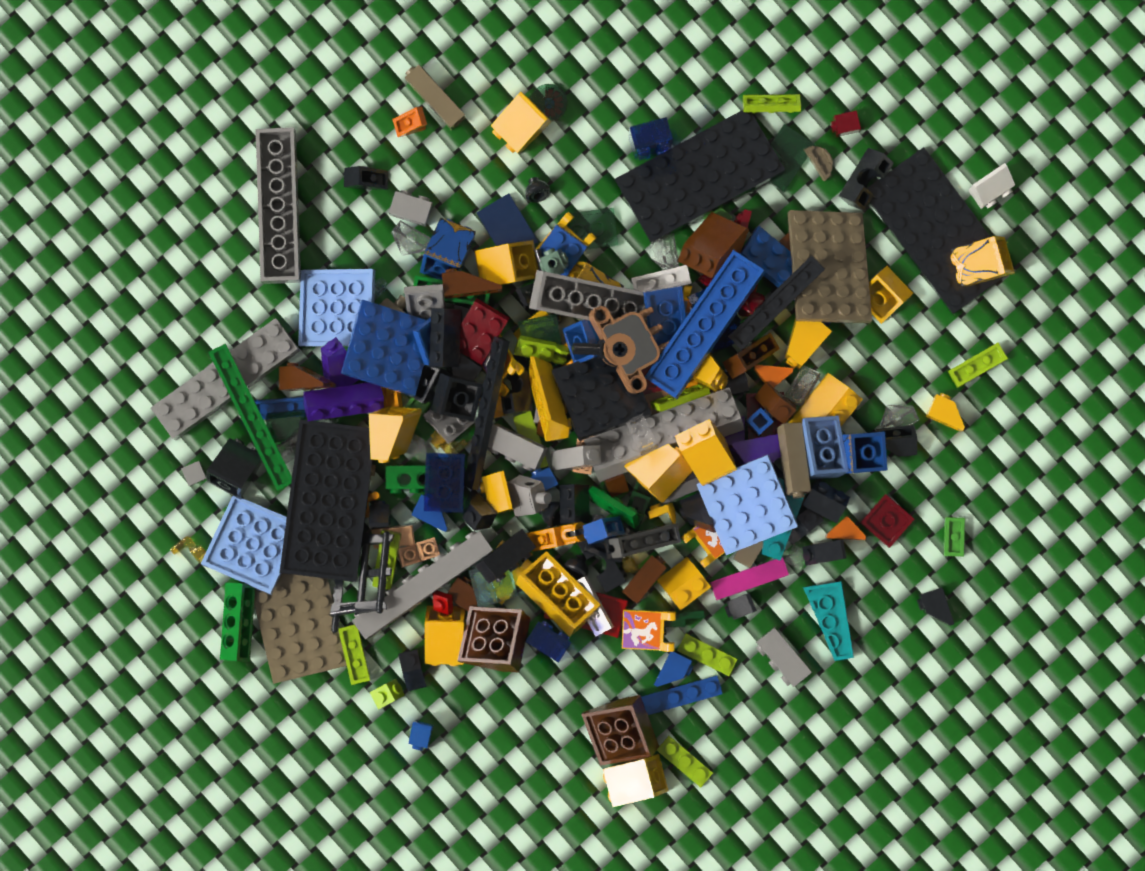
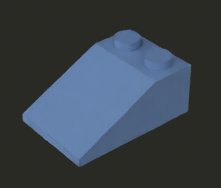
(824, 447)

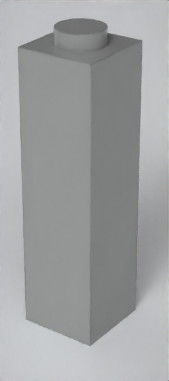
(576, 457)

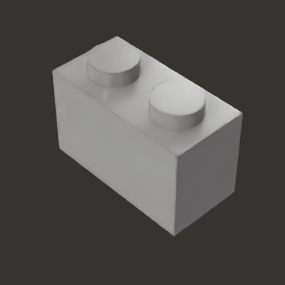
(411, 208)

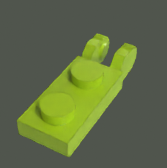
(541, 349)

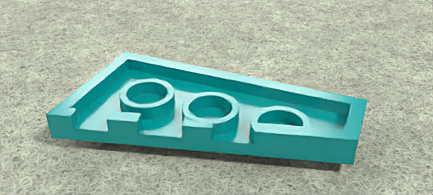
(830, 610)

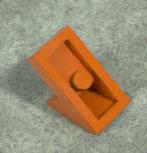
(410, 122)

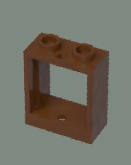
(644, 578)

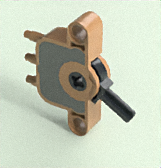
(632, 337)

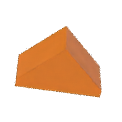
(772, 374)
(846, 530)

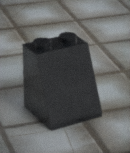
(234, 468)

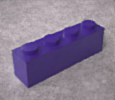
(343, 401)

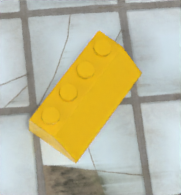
(829, 399)
(548, 400)
(558, 593)

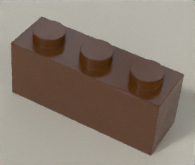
(751, 355)

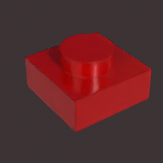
(442, 602)

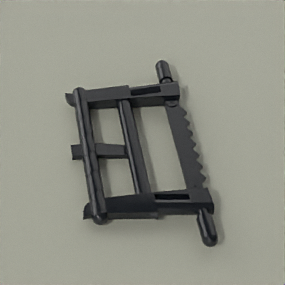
(359, 607)

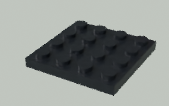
(597, 397)

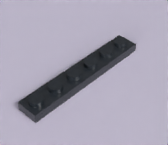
(777, 302)

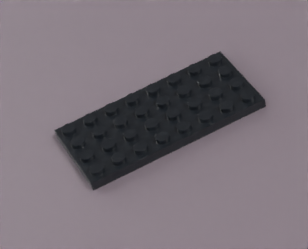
(699, 175)
(929, 222)
(327, 501)

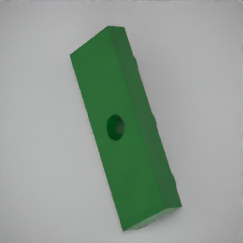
(614, 506)

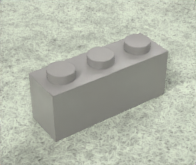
(516, 447)
(782, 657)

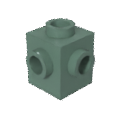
(560, 259)

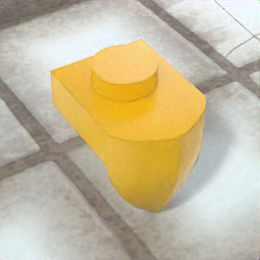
(658, 510)

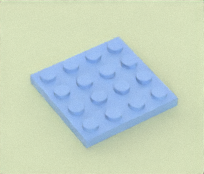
(331, 304)
(748, 505)
(248, 545)

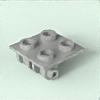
(447, 426)

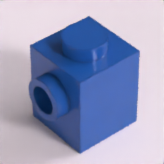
(760, 421)
(546, 477)

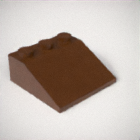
(712, 244)
(494, 638)
(621, 731)

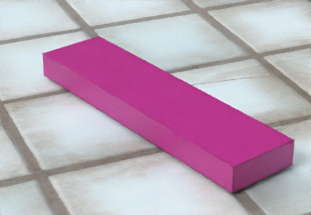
(749, 578)

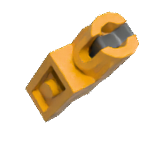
(557, 536)

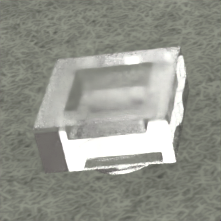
(795, 557)

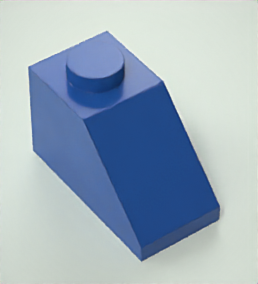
(432, 518)
(603, 529)
(673, 669)
(420, 735)

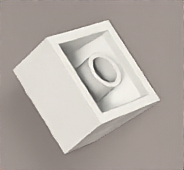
(992, 186)

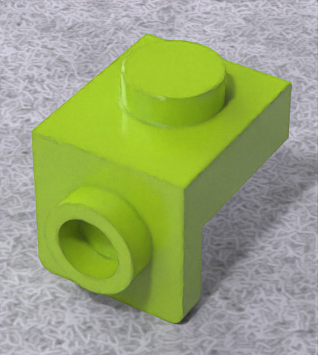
(387, 693)

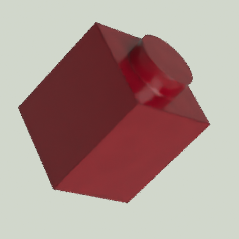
(845, 123)

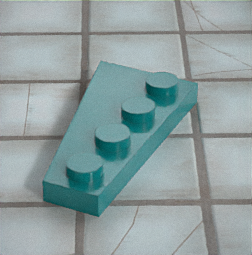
(775, 546)

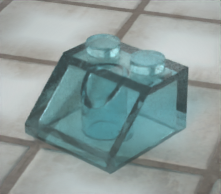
(494, 592)

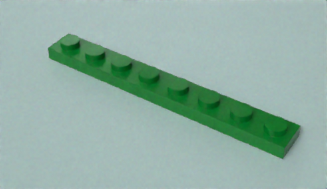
(251, 416)

